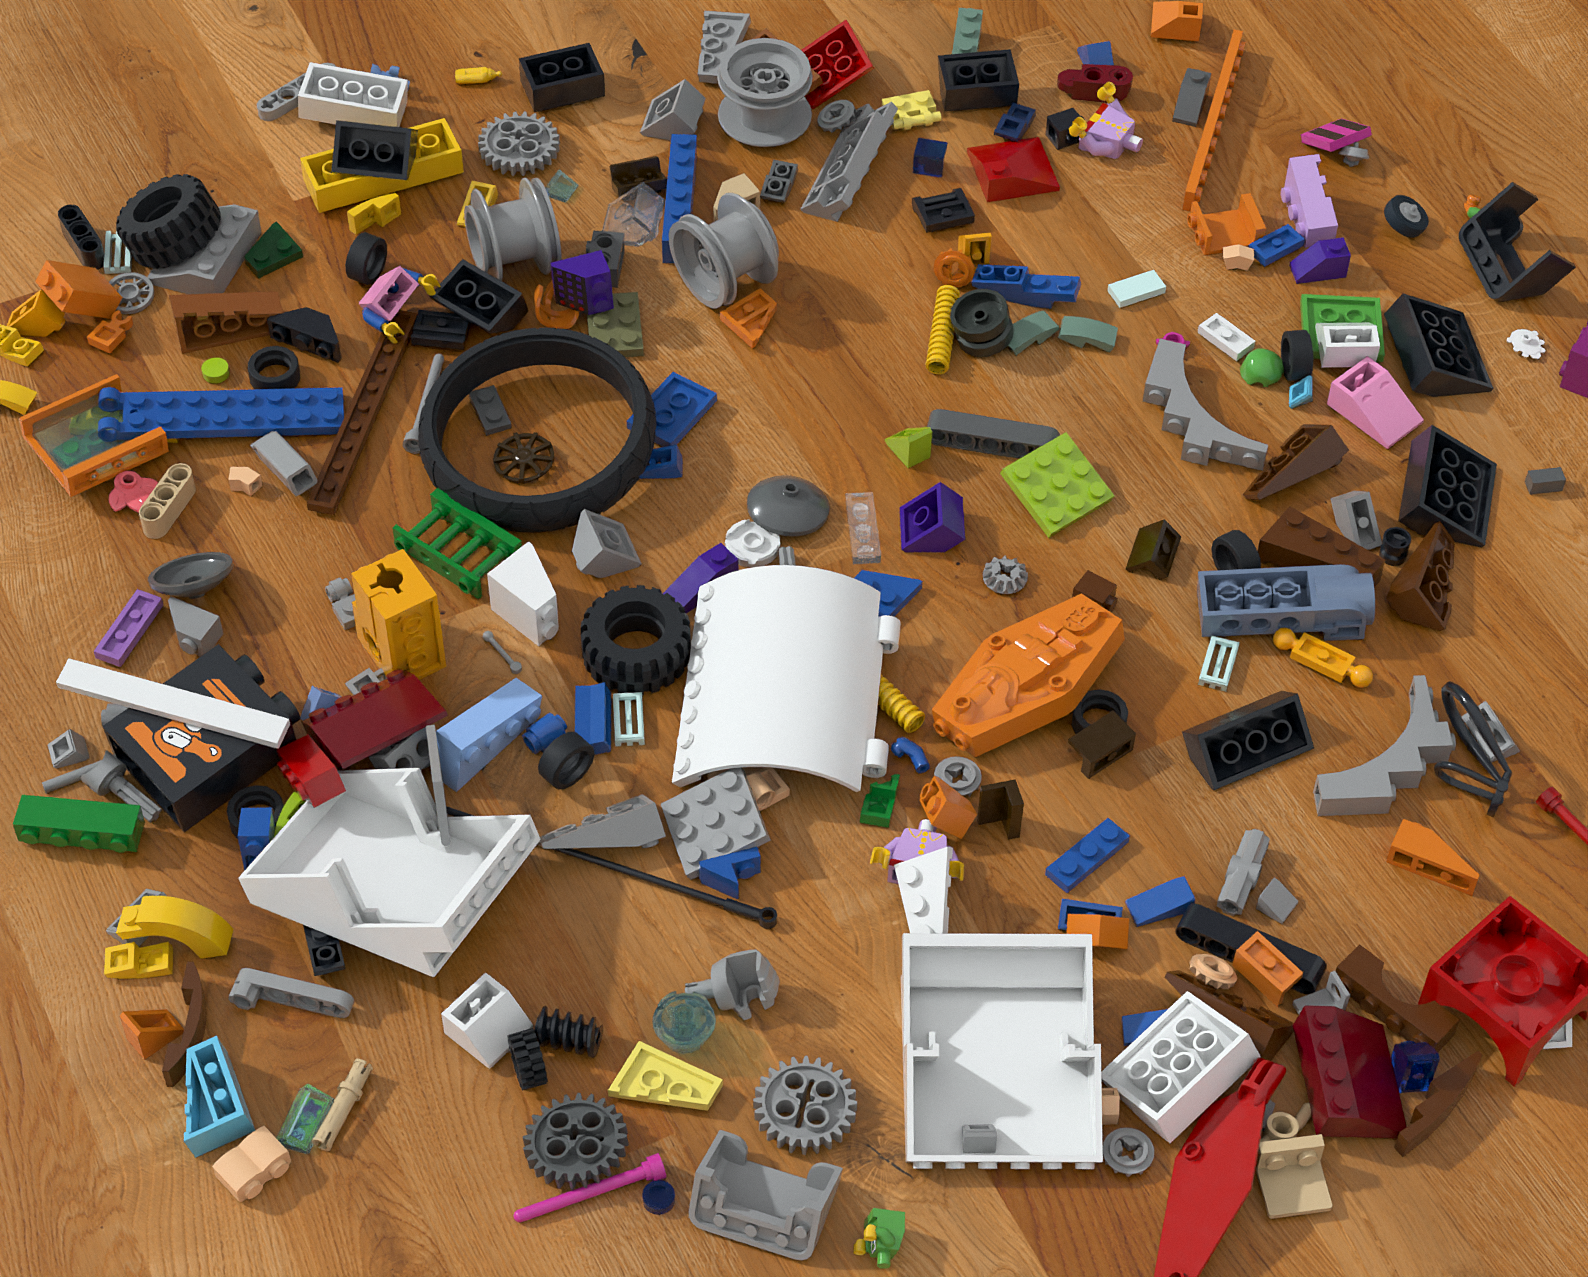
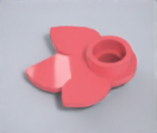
(130, 494)

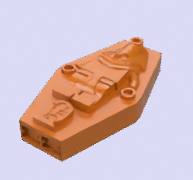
(1028, 675)

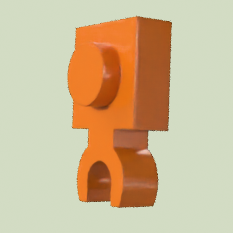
(110, 335)

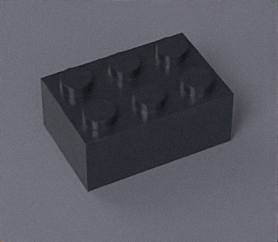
(561, 77)

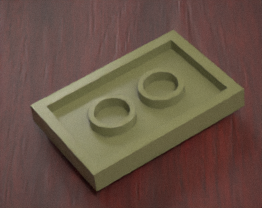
(620, 325)

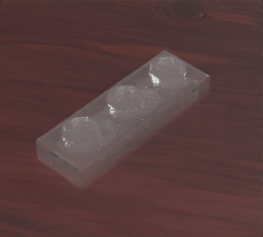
(863, 528)

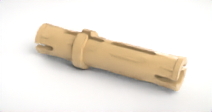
(348, 1093)

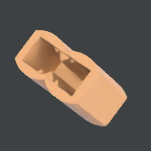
(252, 1164)

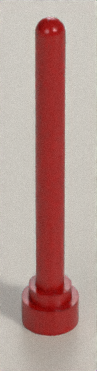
(1551, 801)

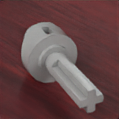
(109, 777)

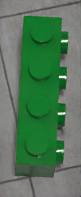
(79, 823)

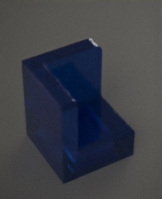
(929, 157)

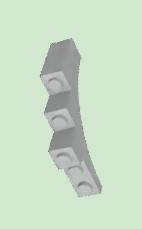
(1185, 416)
(1374, 784)

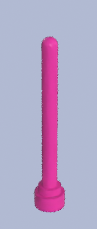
(650, 1170)

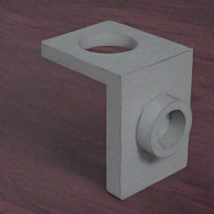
(1326, 996)

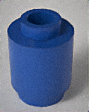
(544, 732)

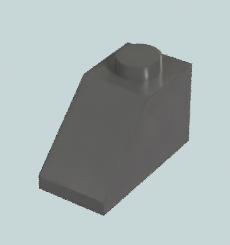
(1192, 97)

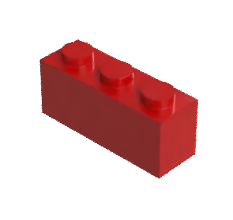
(309, 771)

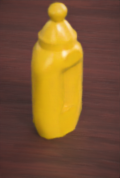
(475, 75)

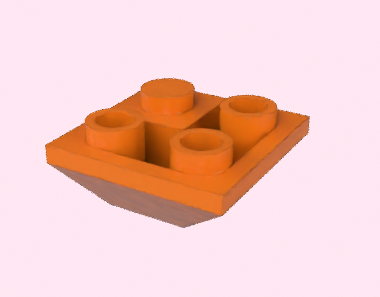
(1177, 20)

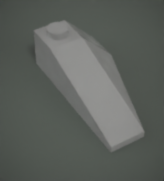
(626, 825)

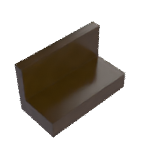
(1155, 549)
(1103, 743)
(1002, 803)

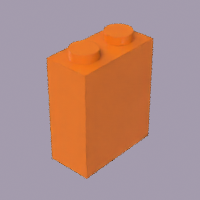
(78, 289)

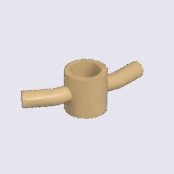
(1284, 1126)

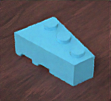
(214, 1099)

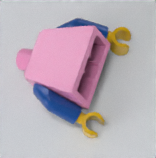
(389, 295)

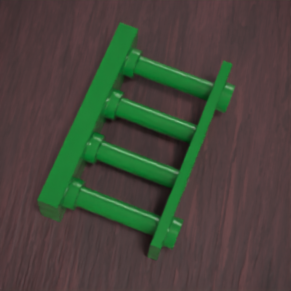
(464, 521)

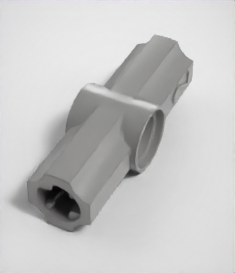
(1243, 872)

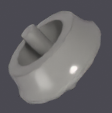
(1353, 154)

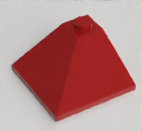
(838, 60)
(1013, 169)

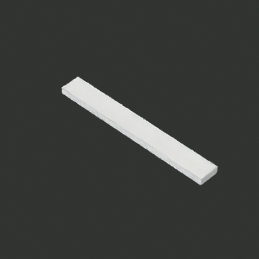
(173, 703)

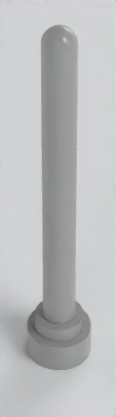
(411, 438)

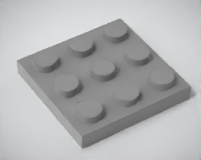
(714, 819)

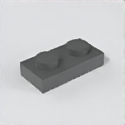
(490, 410)

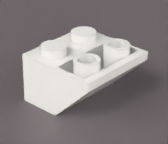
(1346, 343)
(484, 1019)

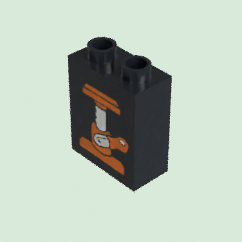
(192, 767)

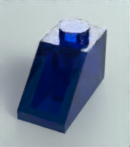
(1414, 1065)

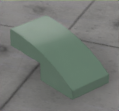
(1030, 329)
(1082, 330)

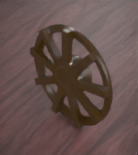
(523, 457)

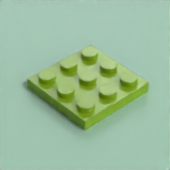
(1057, 484)

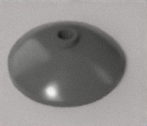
(788, 505)
(191, 574)

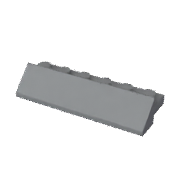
(848, 162)

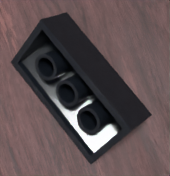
(1249, 739)

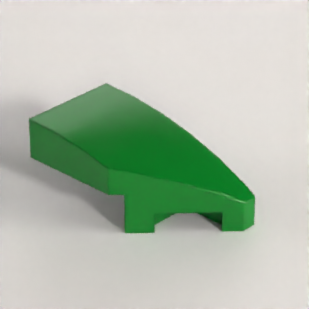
(880, 802)

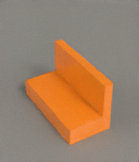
(1266, 968)

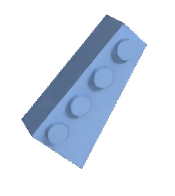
(484, 731)

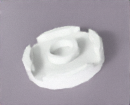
(752, 544)

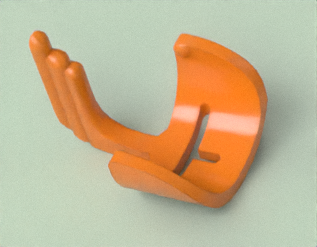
(557, 319)

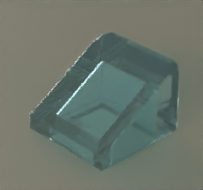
(561, 187)

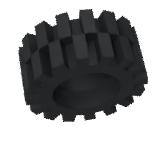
(527, 1059)

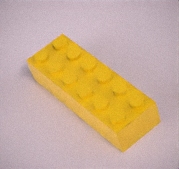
(436, 158)

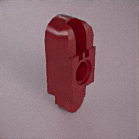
(1086, 82)

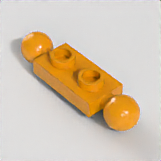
(1322, 657)

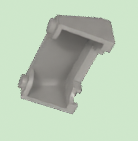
(761, 1202)

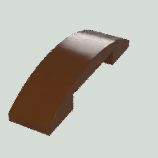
(175, 1058)

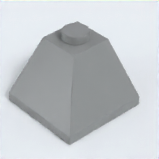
(603, 546)

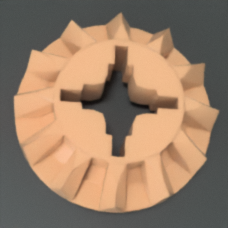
(1213, 971)

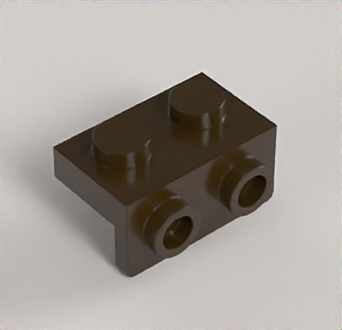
(632, 173)

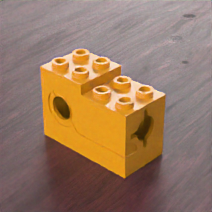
(398, 616)

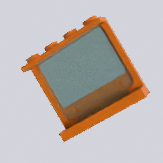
(69, 443)

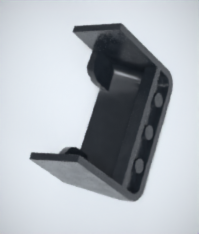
(1489, 247)

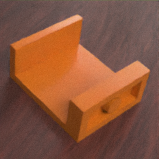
(1227, 227)

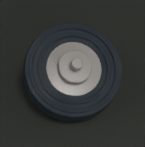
(1406, 216)

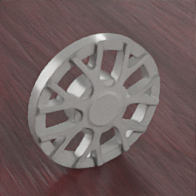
(131, 292)

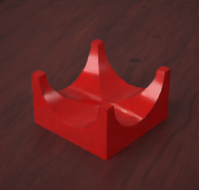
(1512, 981)

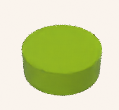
(215, 370)

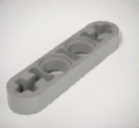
(275, 106)

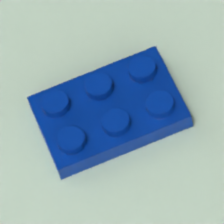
(678, 408)

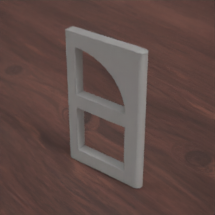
(438, 785)

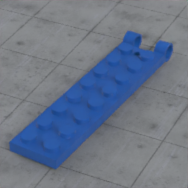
(222, 412)

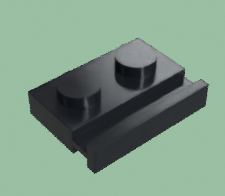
(440, 330)

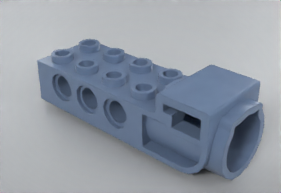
(1298, 598)

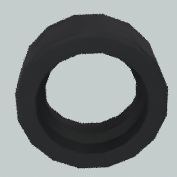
(366, 258)
(1297, 354)
(274, 356)
(1235, 552)
(1098, 699)
(566, 760)
(249, 797)

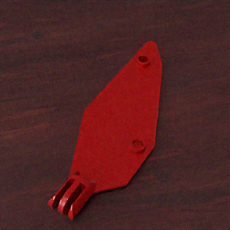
(1214, 1173)

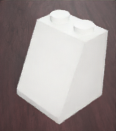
(524, 595)

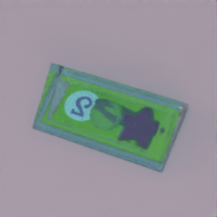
(304, 1119)

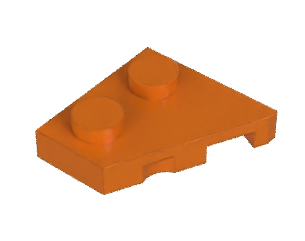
(750, 316)

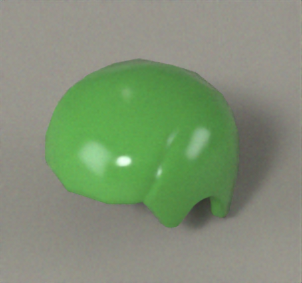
(1262, 367)

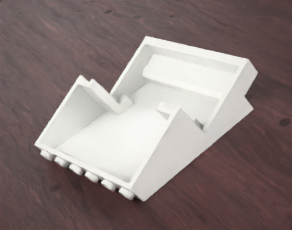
(377, 869)
(1000, 1039)

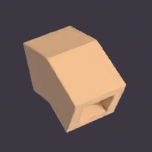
(1238, 257)
(244, 480)
(1110, 1106)

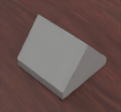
(979, 1138)

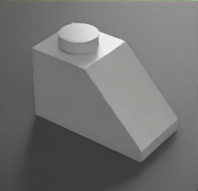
(1357, 518)
(195, 627)

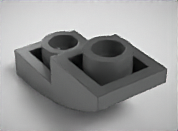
(779, 181)

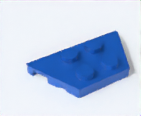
(894, 590)

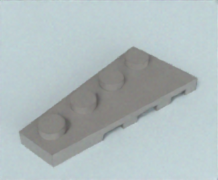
(720, 34)

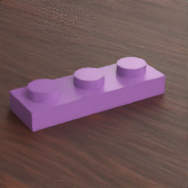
(128, 628)

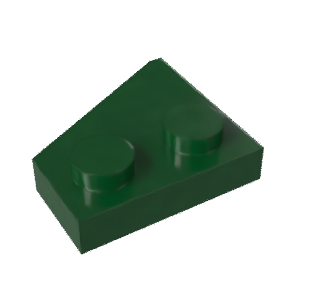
(272, 251)

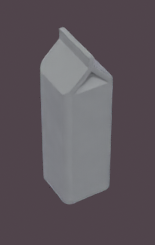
(285, 462)

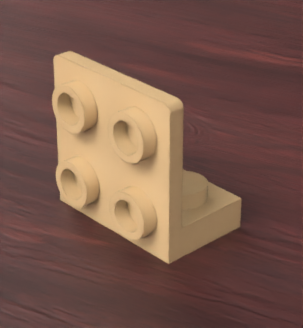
(1292, 1176)

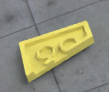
(665, 1080)

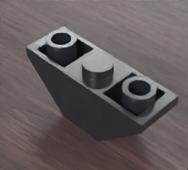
(307, 331)
(323, 952)

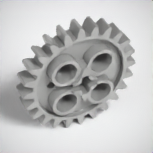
(519, 143)
(833, 1111)

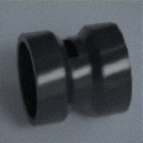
(1395, 546)

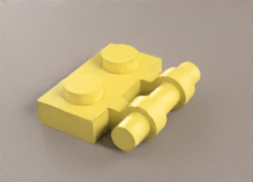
(913, 110)

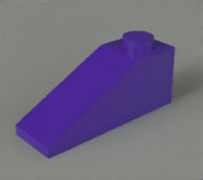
(707, 567)

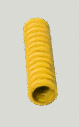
(941, 331)
(899, 706)

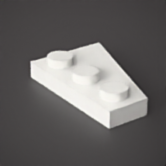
(925, 890)

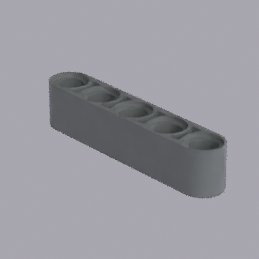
(987, 433)

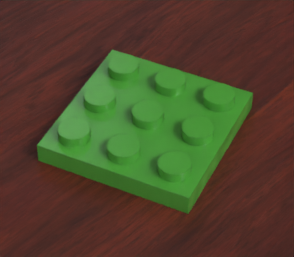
(1340, 310)

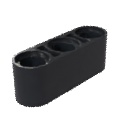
(81, 236)

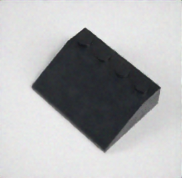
(1436, 348)
(1449, 486)

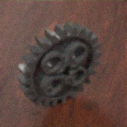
(575, 1141)

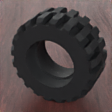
(168, 221)
(629, 612)

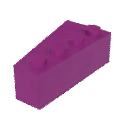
(1575, 370)

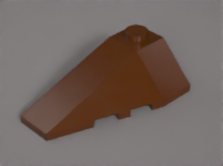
(1304, 454)
(1423, 582)
(1264, 1027)

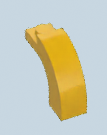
(177, 919)

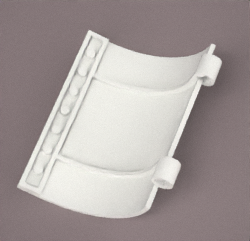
(785, 676)

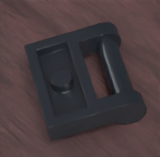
(943, 210)

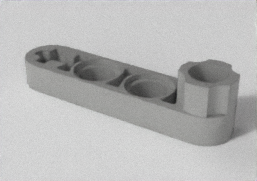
(256, 985)

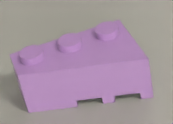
(1307, 202)

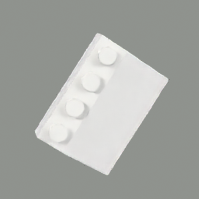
(1180, 1065)

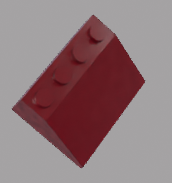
(373, 718)
(1348, 1074)

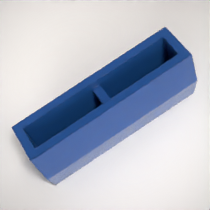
(594, 716)

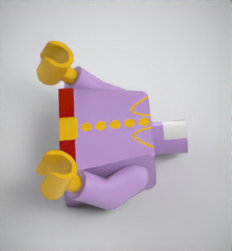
(1108, 129)
(914, 844)

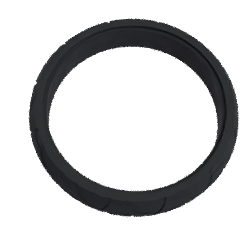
(526, 349)

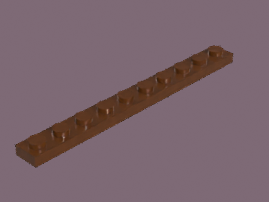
(360, 417)

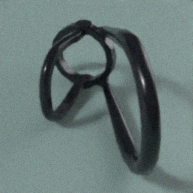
(1501, 783)

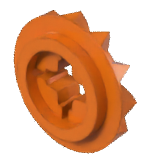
(943, 268)

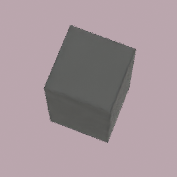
(1545, 480)

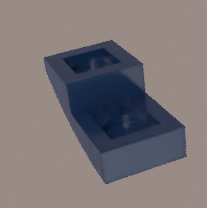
(1015, 122)

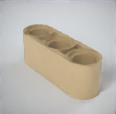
(167, 501)

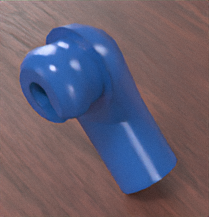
(914, 751)

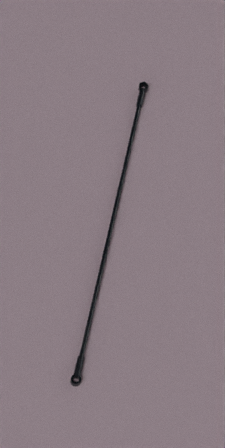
(728, 904)

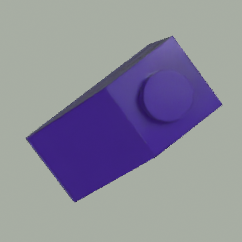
(1322, 261)

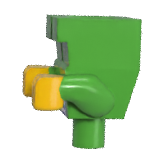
(881, 1236)

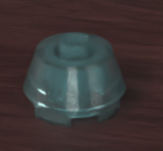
(684, 1021)

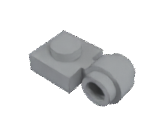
(339, 591)

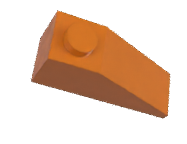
(1427, 855)

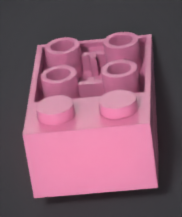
(1374, 403)

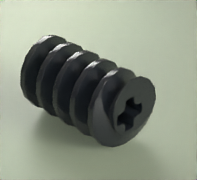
(568, 1032)

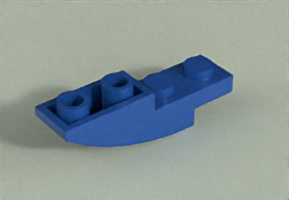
(1024, 288)

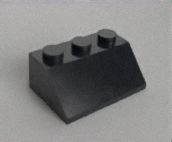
(977, 80)
(374, 150)
(481, 298)

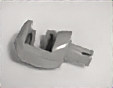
(739, 980)

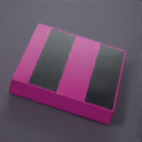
(1336, 135)

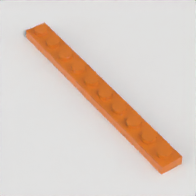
(1213, 125)

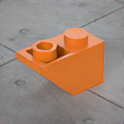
(947, 807)

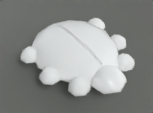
(1527, 343)

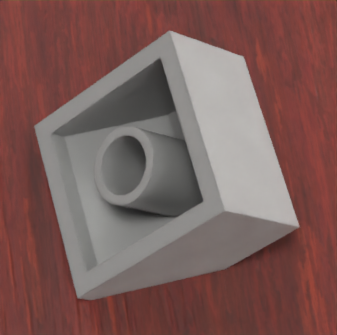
(674, 112)

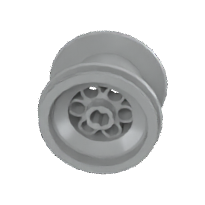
(764, 92)
(513, 230)
(720, 252)

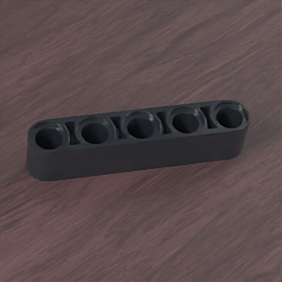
(1224, 935)

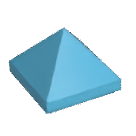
(1301, 392)

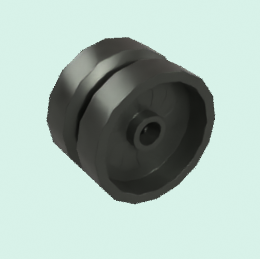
(982, 322)

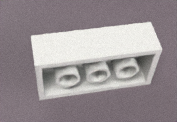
(351, 96)

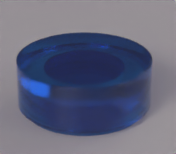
(658, 1197)

